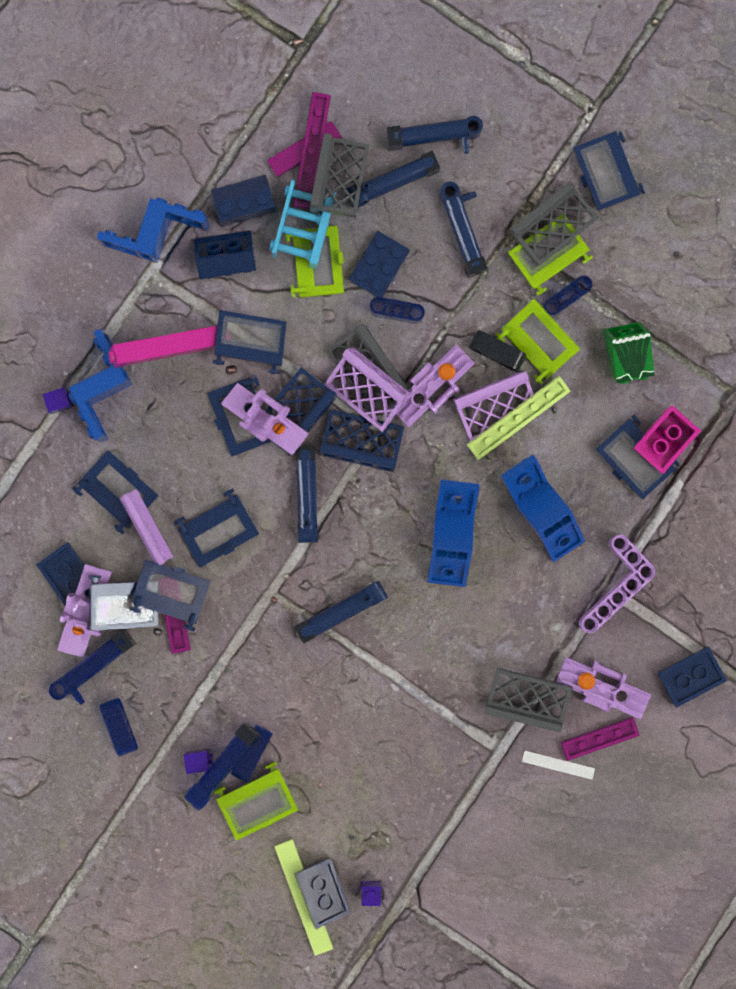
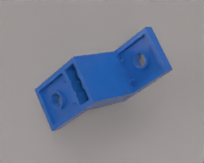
(154, 229)
(98, 388)
(543, 508)
(453, 533)

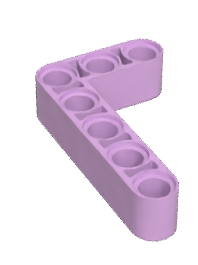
(620, 587)

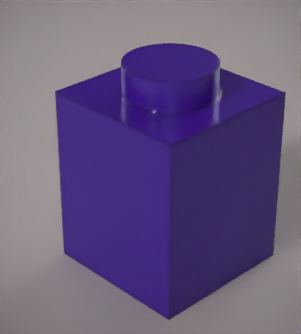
(58, 400)
(198, 761)
(371, 893)

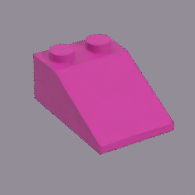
(666, 439)

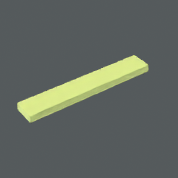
(518, 417)
(291, 864)

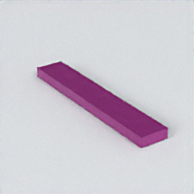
(312, 146)

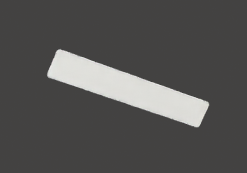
(558, 765)

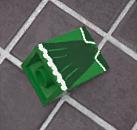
(629, 352)

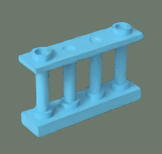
(316, 237)

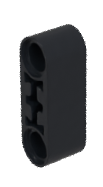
(497, 351)

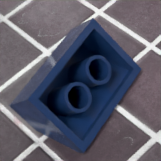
(243, 200)
(225, 254)

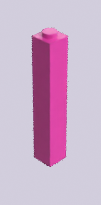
(163, 347)

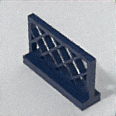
(316, 411)
(356, 456)

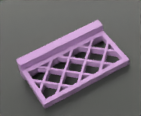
(372, 374)
(488, 391)
(146, 527)

